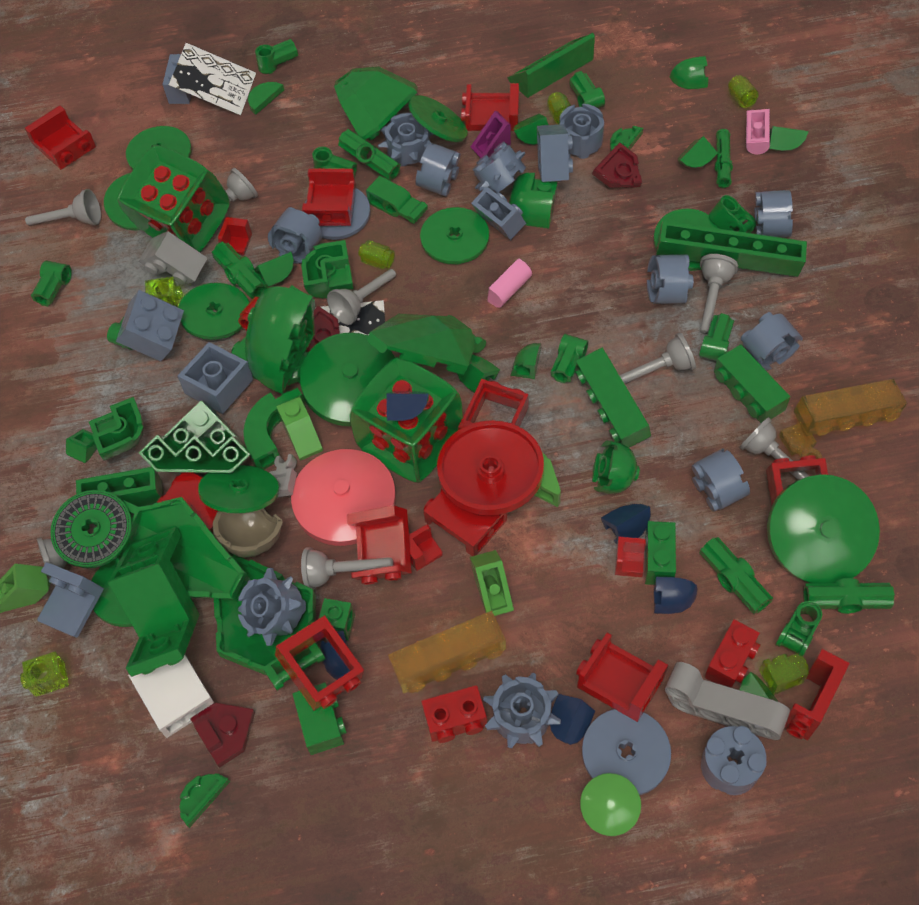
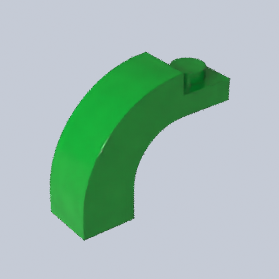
(260, 425)

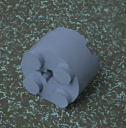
(586, 128)
(438, 169)
(774, 213)
(295, 233)
(669, 279)
(771, 340)
(720, 479)
(740, 745)

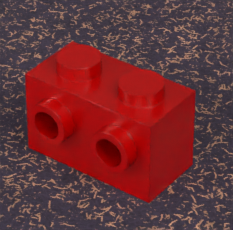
(732, 654)
(454, 714)

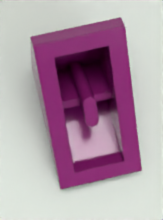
(494, 133)

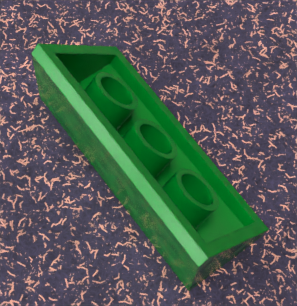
(554, 65)

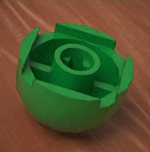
(615, 468)

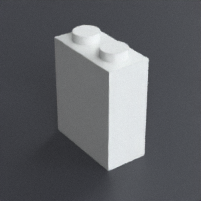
(172, 695)

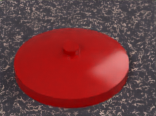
(490, 467)

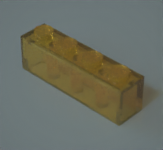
(850, 407)
(447, 652)

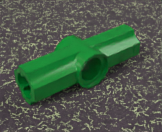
(378, 161)
(239, 269)
(736, 575)
(849, 595)

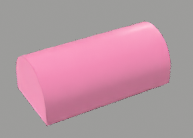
(758, 131)
(509, 283)

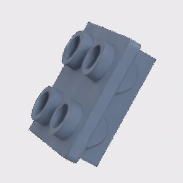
(69, 601)

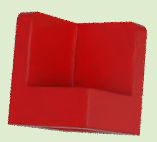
(236, 233)
(423, 548)
(630, 556)

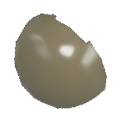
(247, 532)

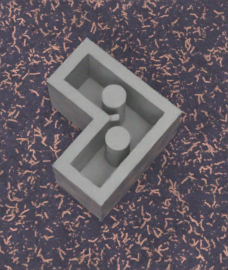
(172, 255)

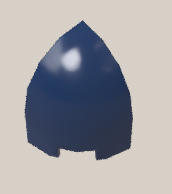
(405, 404)
(628, 520)
(673, 595)
(333, 663)
(574, 718)

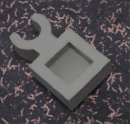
(285, 475)

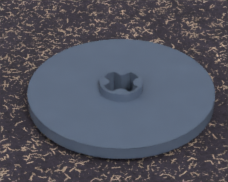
(360, 217)
(648, 745)

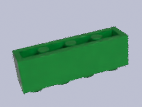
(613, 399)

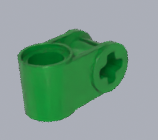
(730, 216)
(798, 632)

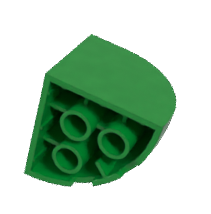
(278, 335)

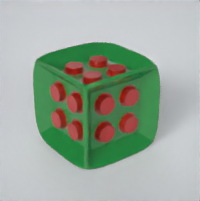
(174, 196)
(412, 444)

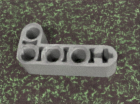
(724, 704)

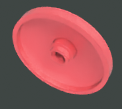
(336, 486)

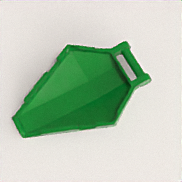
(428, 340)
(199, 557)
(252, 651)

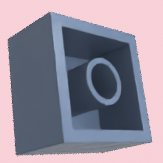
(553, 153)
(150, 325)
(215, 377)

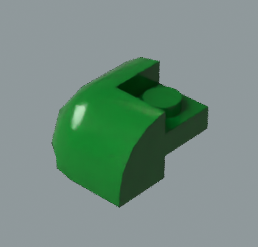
(534, 199)
(327, 269)
(118, 430)

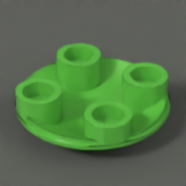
(610, 804)

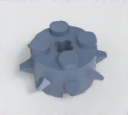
(405, 139)
(499, 168)
(270, 606)
(518, 694)

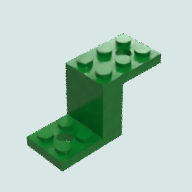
(154, 602)

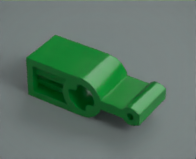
(394, 200)

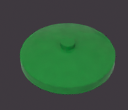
(338, 373)
(823, 529)

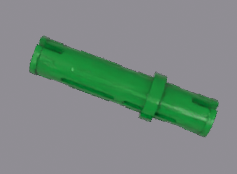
(723, 165)

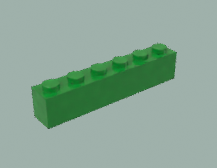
(748, 249)

